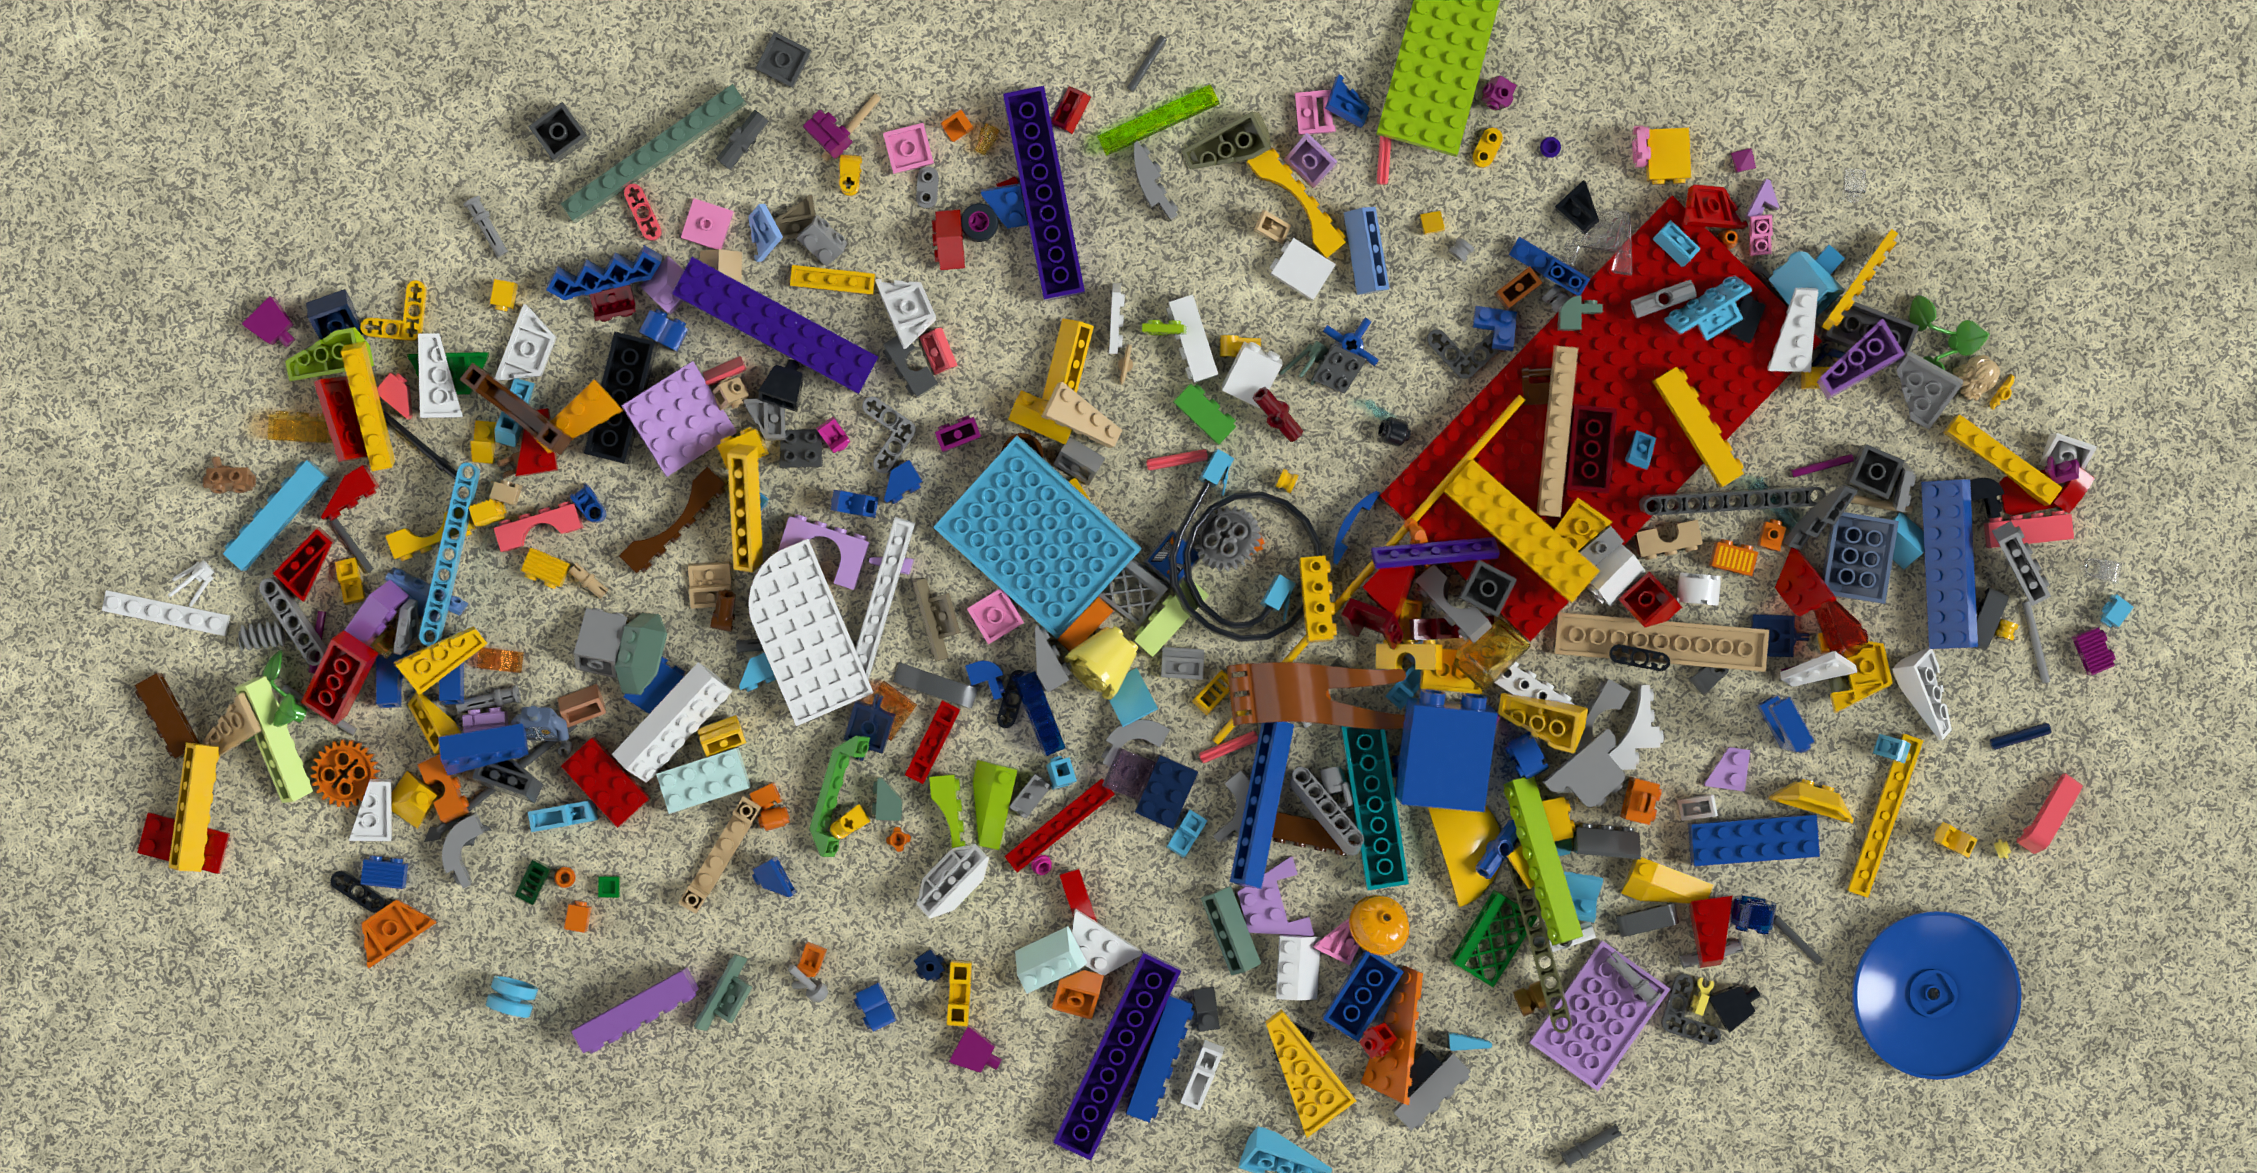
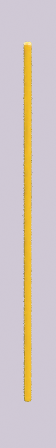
(1397, 537)

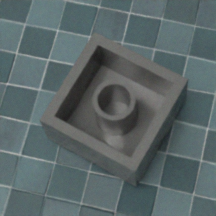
(559, 132)
(1874, 471)
(1487, 588)

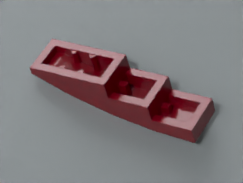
(1435, 629)

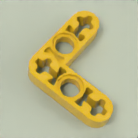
(402, 326)

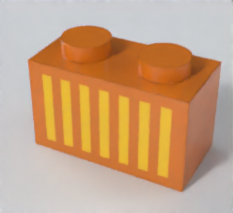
(1733, 558)

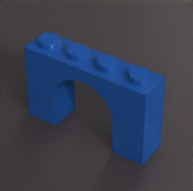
(390, 680)
(1786, 724)

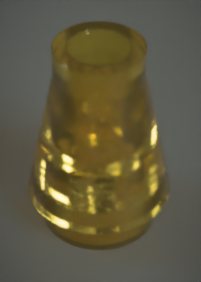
(987, 137)

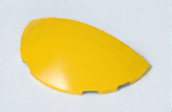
(1463, 843)

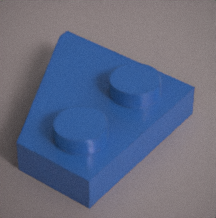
(1347, 103)
(1007, 204)

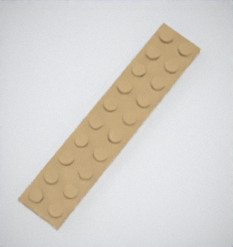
(1682, 642)

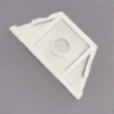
(907, 308)
(527, 348)
(1100, 946)

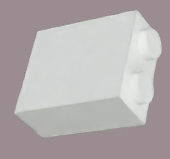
(1301, 268)
(1251, 371)
(1616, 575)

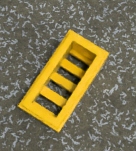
(1200, 704)

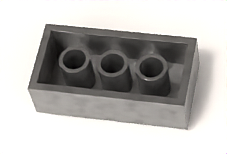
(1861, 320)

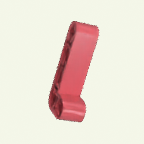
(2051, 815)

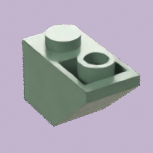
(888, 801)

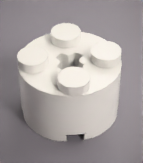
(1698, 588)

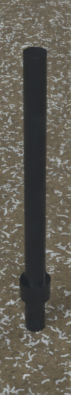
(441, 463)

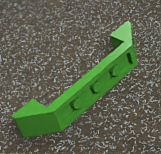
(827, 800)

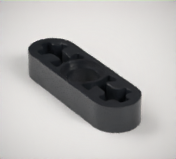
(1654, 666)
(1004, 702)
(341, 888)

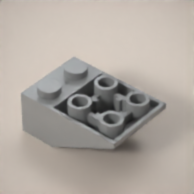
(1049, 667)

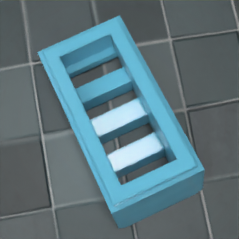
(1464, 1042)

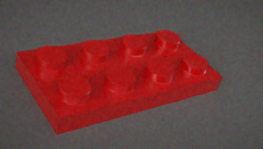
(341, 418)
(158, 836)

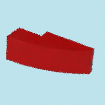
(1077, 892)

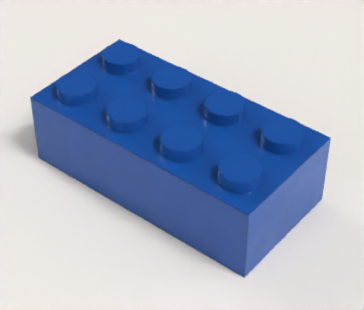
(1362, 994)

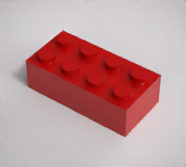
(339, 677)
(606, 782)

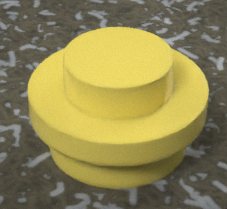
(2002, 849)

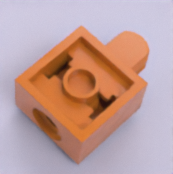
(1640, 801)

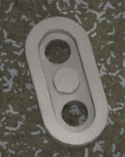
(927, 187)

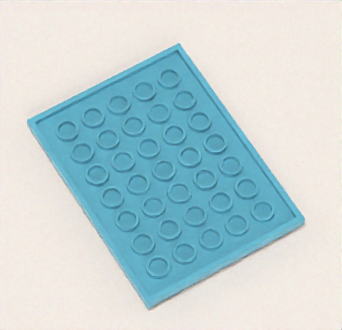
(1037, 537)

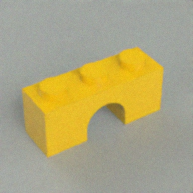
(1427, 655)
(959, 993)

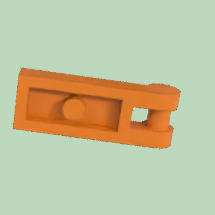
(1417, 534)

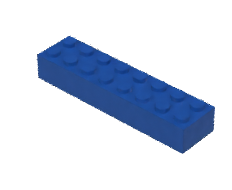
(1949, 564)

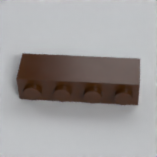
(166, 713)
(1303, 832)

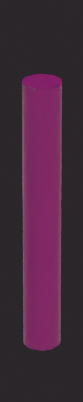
(1822, 465)
(320, 621)

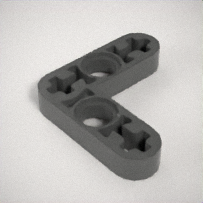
(1460, 358)
(1679, 1013)

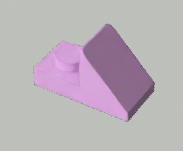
(1764, 196)

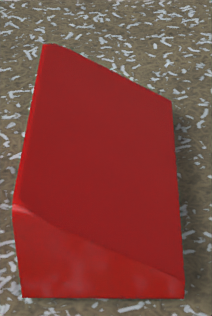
(1070, 109)

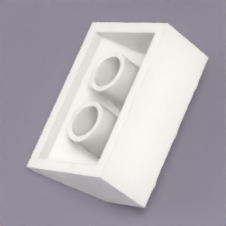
(1297, 967)

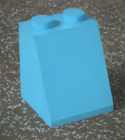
(1805, 272)

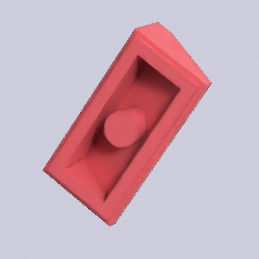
(938, 351)
(724, 371)

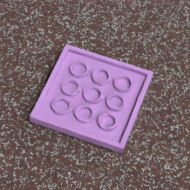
(678, 418)

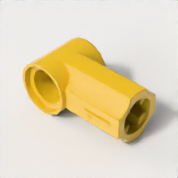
(1232, 344)

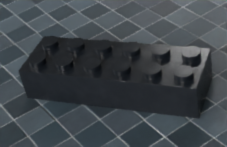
(623, 379)

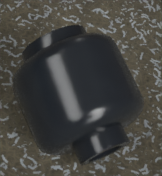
(1394, 431)

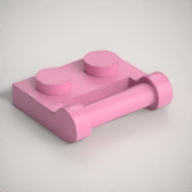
(1308, 113)

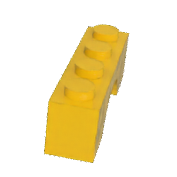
(405, 543)

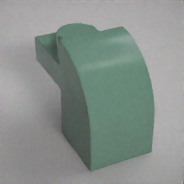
(1570, 313)

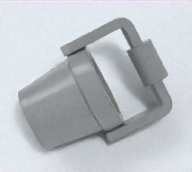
(1334, 783)

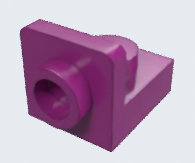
(2063, 471)

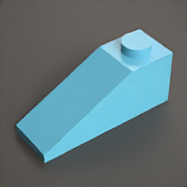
(507, 430)

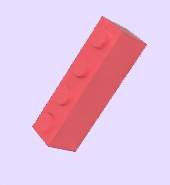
(2035, 529)

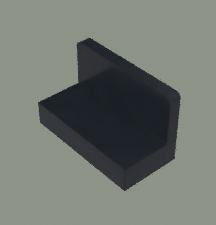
(1751, 313)

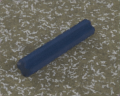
(2020, 736)

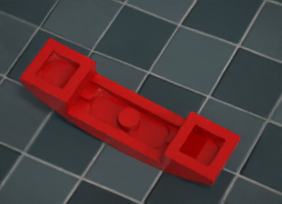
(932, 742)

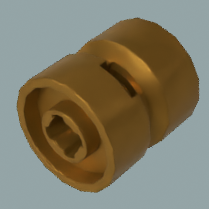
(1530, 998)

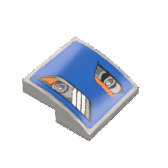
(1159, 556)

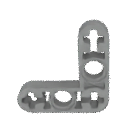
(895, 427)

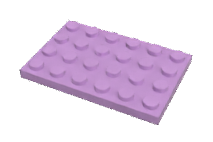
(1603, 1018)

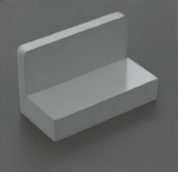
(1079, 461)

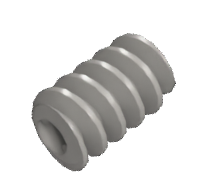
(261, 636)

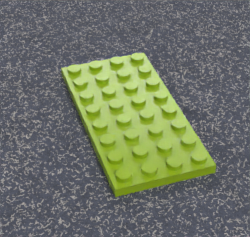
(1437, 73)

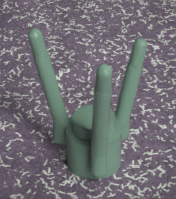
(1316, 353)

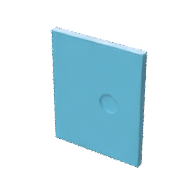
(1133, 699)

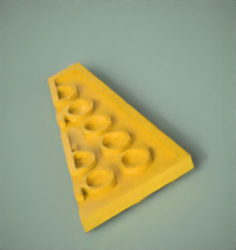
(1312, 1083)

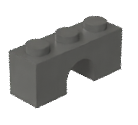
(918, 381)

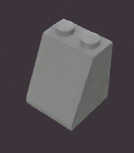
(599, 642)

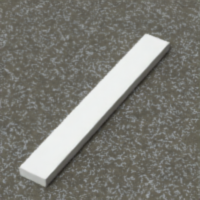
(883, 592)

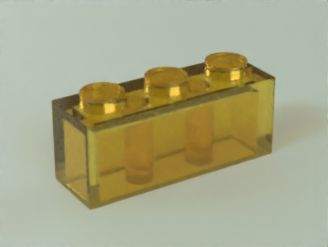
(298, 428)

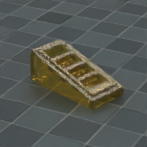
(385, 642)

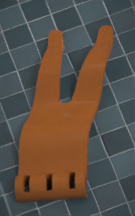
(1299, 694)

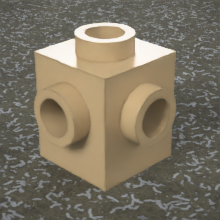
(730, 393)

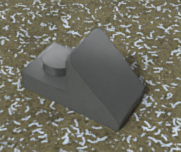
(1206, 1009)

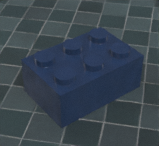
(1166, 791)

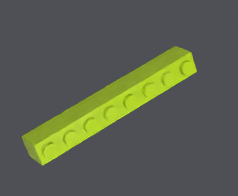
(1543, 860)

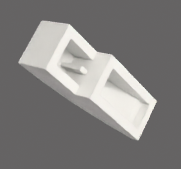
(1202, 1075)

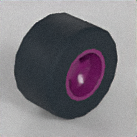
(974, 218)

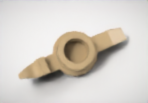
(1125, 364)

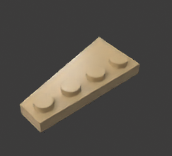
(1076, 413)

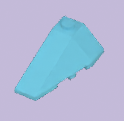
(1275, 1153)

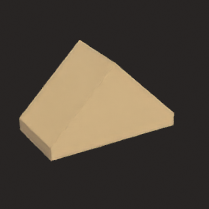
(1272, 227)

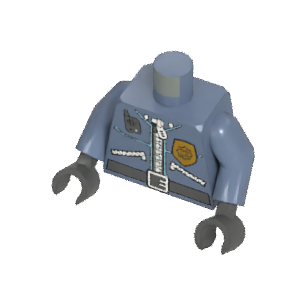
(544, 725)

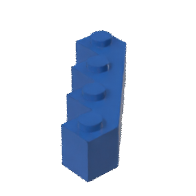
(594, 278)

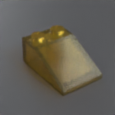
(1491, 654)

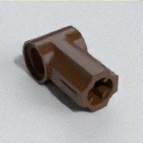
(723, 613)

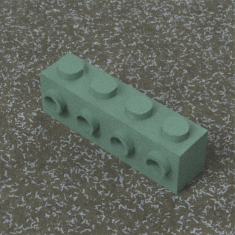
(1240, 952)

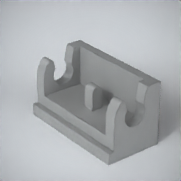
(1030, 796)

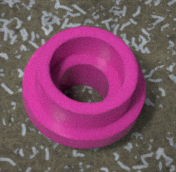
(1041, 865)

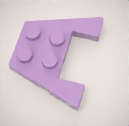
(1264, 906)

